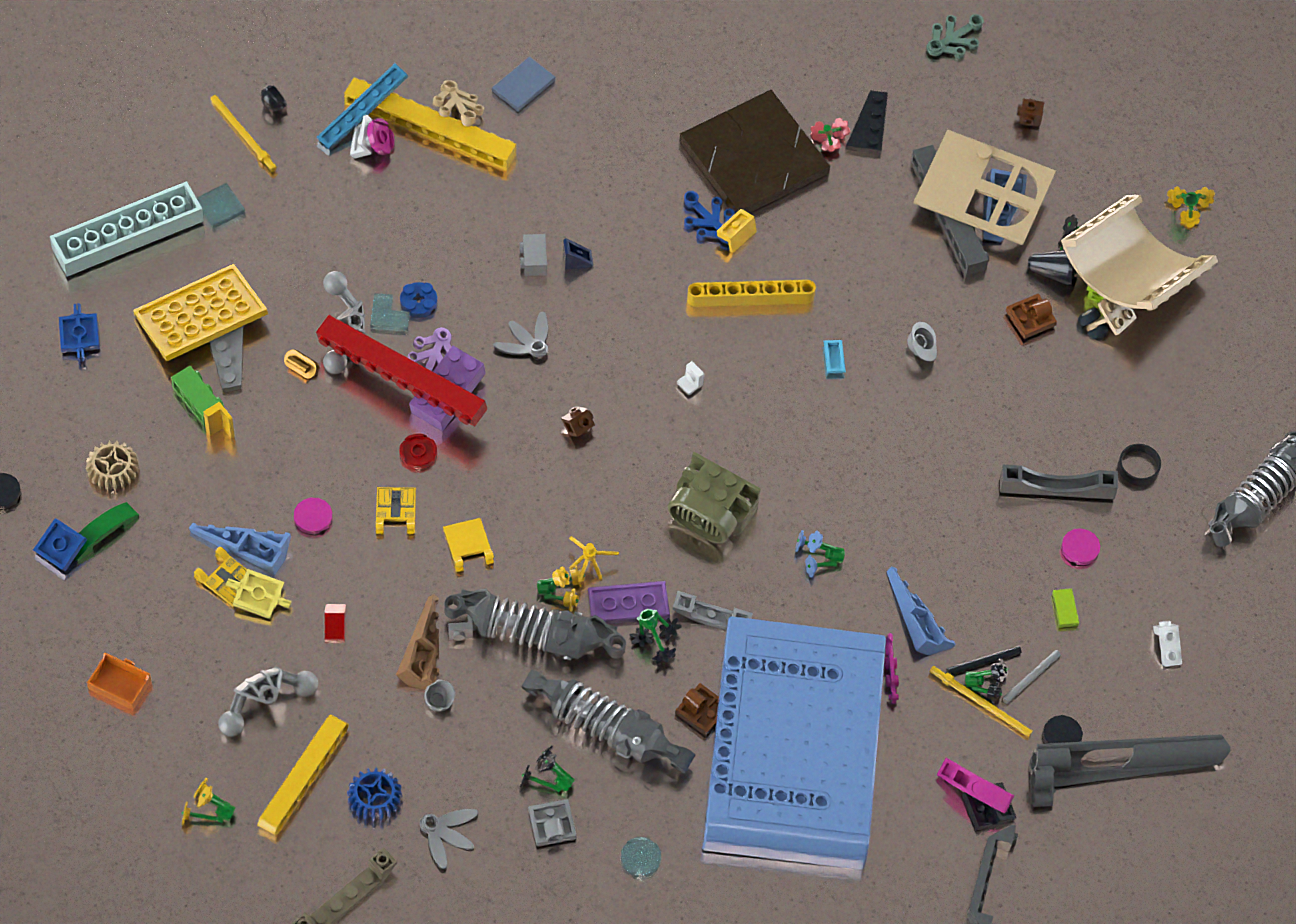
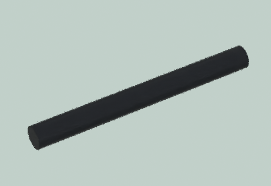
(984, 660)

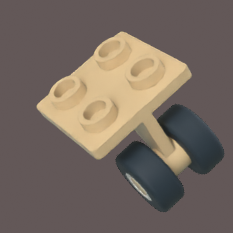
(1116, 316)

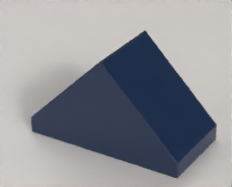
(576, 255)

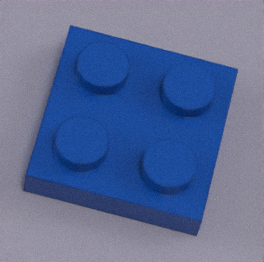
(60, 544)

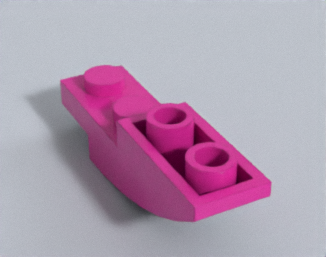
(975, 785)

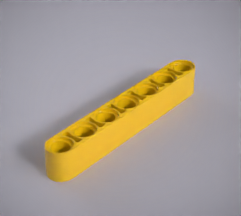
(743, 289)
(303, 775)

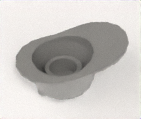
(923, 341)

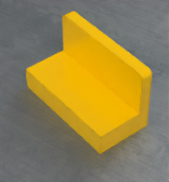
(737, 229)
(218, 418)

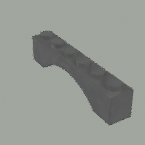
(1090, 485)

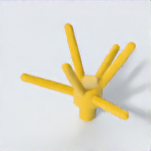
(589, 554)

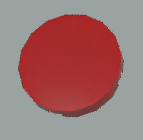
(418, 451)

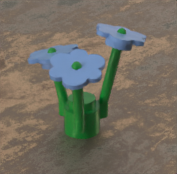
(833, 554)

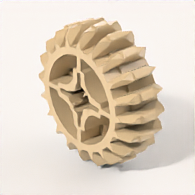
(104, 458)

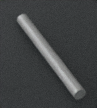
(1031, 676)

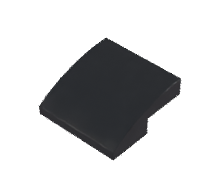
(985, 816)

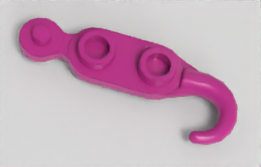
(891, 663)

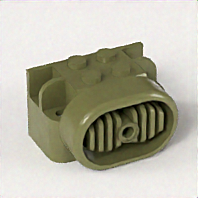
(713, 500)

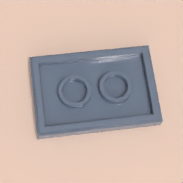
(523, 84)

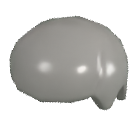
(439, 695)

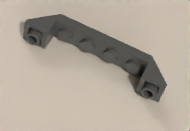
(999, 840)

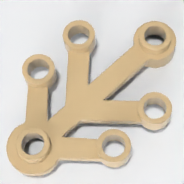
(450, 88)

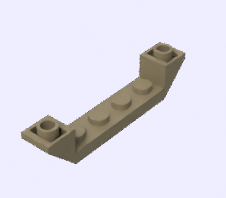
(354, 892)

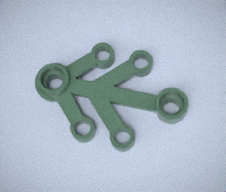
(954, 37)

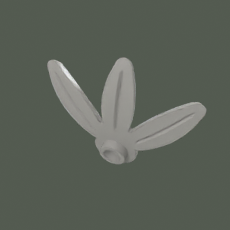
(532, 346)
(450, 836)

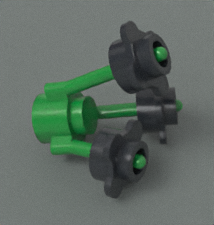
(976, 678)

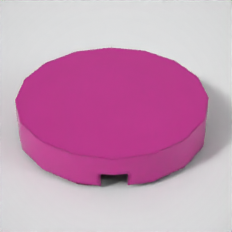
(380, 136)
(313, 515)
(1080, 546)

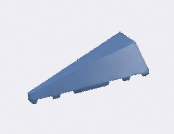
(258, 548)
(921, 625)

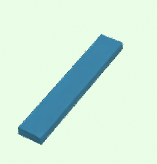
(362, 106)

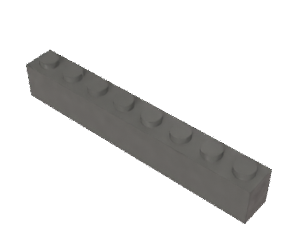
(961, 235)

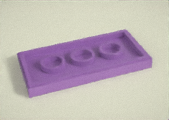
(627, 601)

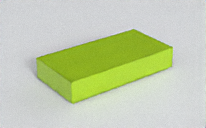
(1065, 608)

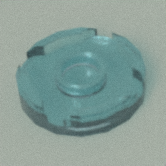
(640, 857)

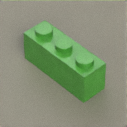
(194, 391)

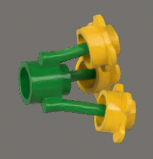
(561, 578)

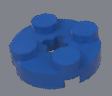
(415, 290)

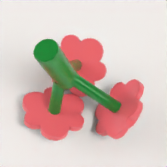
(820, 132)

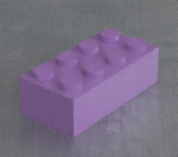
(458, 369)

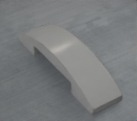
(705, 613)

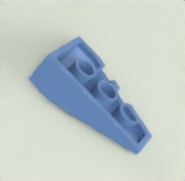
(1000, 178)

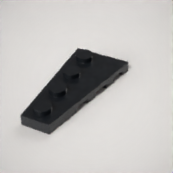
(869, 128)

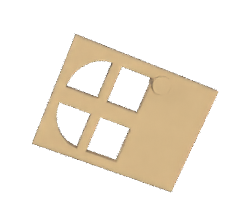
(958, 174)

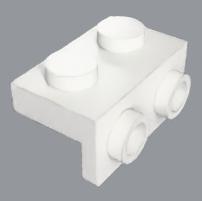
(360, 142)

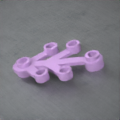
(433, 354)

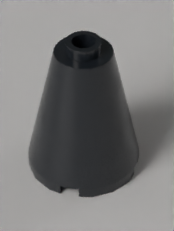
(1053, 266)

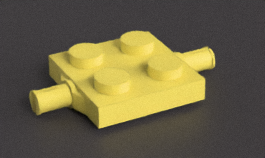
(258, 593)

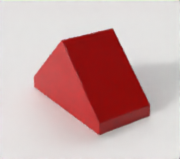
(335, 622)

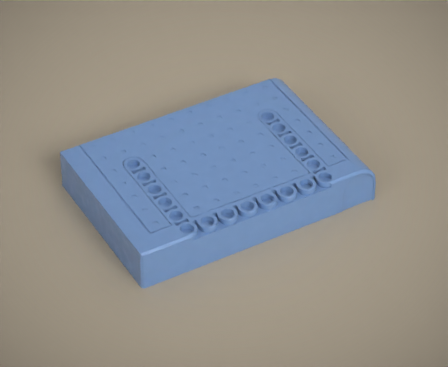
(795, 743)

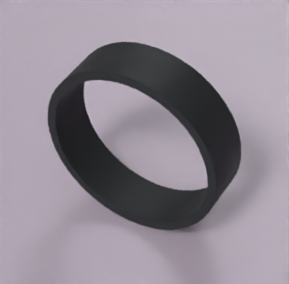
(1135, 480)

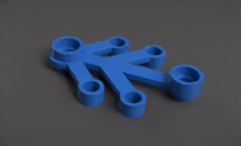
(710, 220)

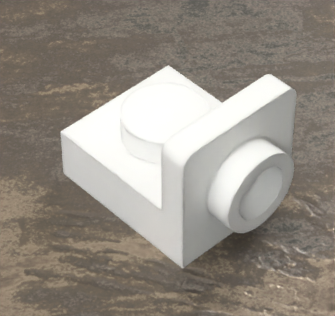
(692, 379)

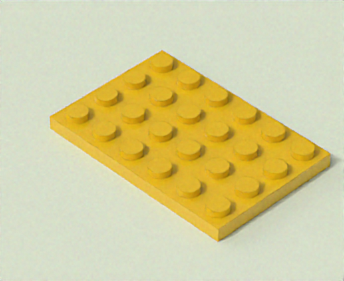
(200, 312)

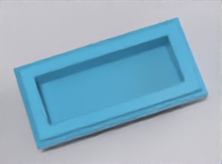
(834, 356)

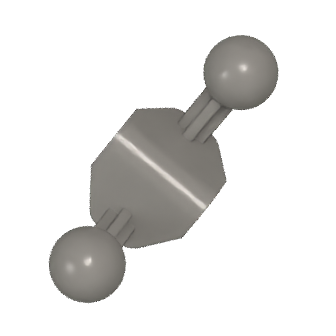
(336, 284)
(264, 688)

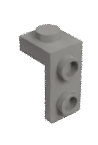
(461, 631)

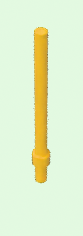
(263, 156)
(948, 679)

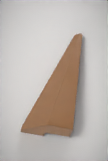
(419, 661)

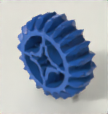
(387, 801)

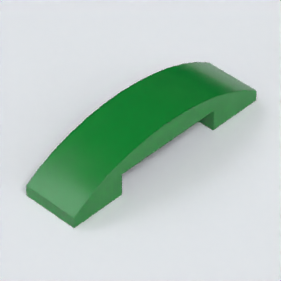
(105, 525)

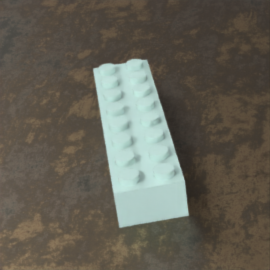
(126, 228)

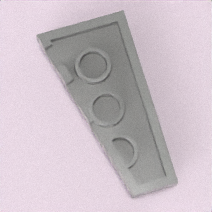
(228, 359)

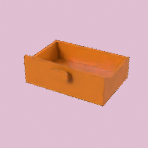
(119, 681)

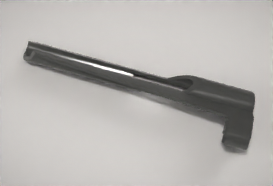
(1061, 765)

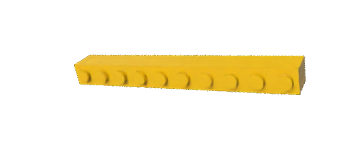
(441, 129)

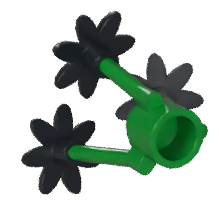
(649, 620)

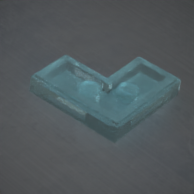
(384, 317)

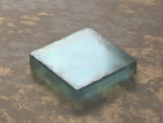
(220, 205)

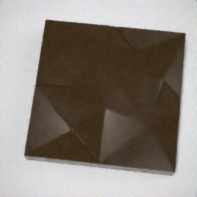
(754, 153)

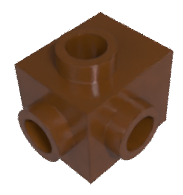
(1030, 112)
(578, 421)

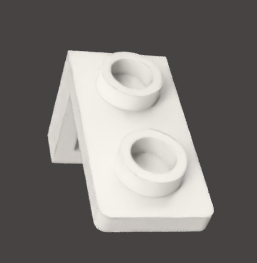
(1169, 643)

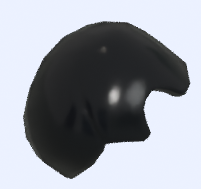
(272, 99)

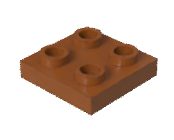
(1032, 315)
(699, 709)

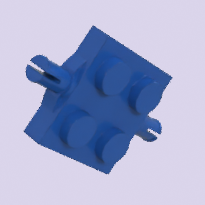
(79, 332)

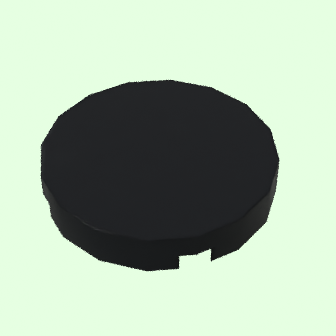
(9, 490)
(1062, 730)

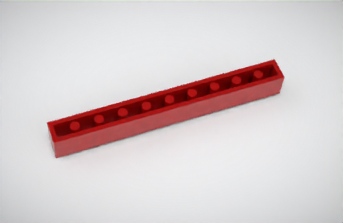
(401, 370)

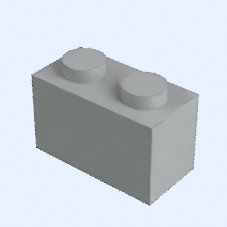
(534, 255)

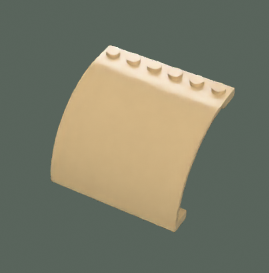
(1126, 261)

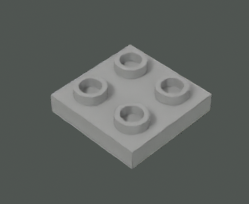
(552, 822)

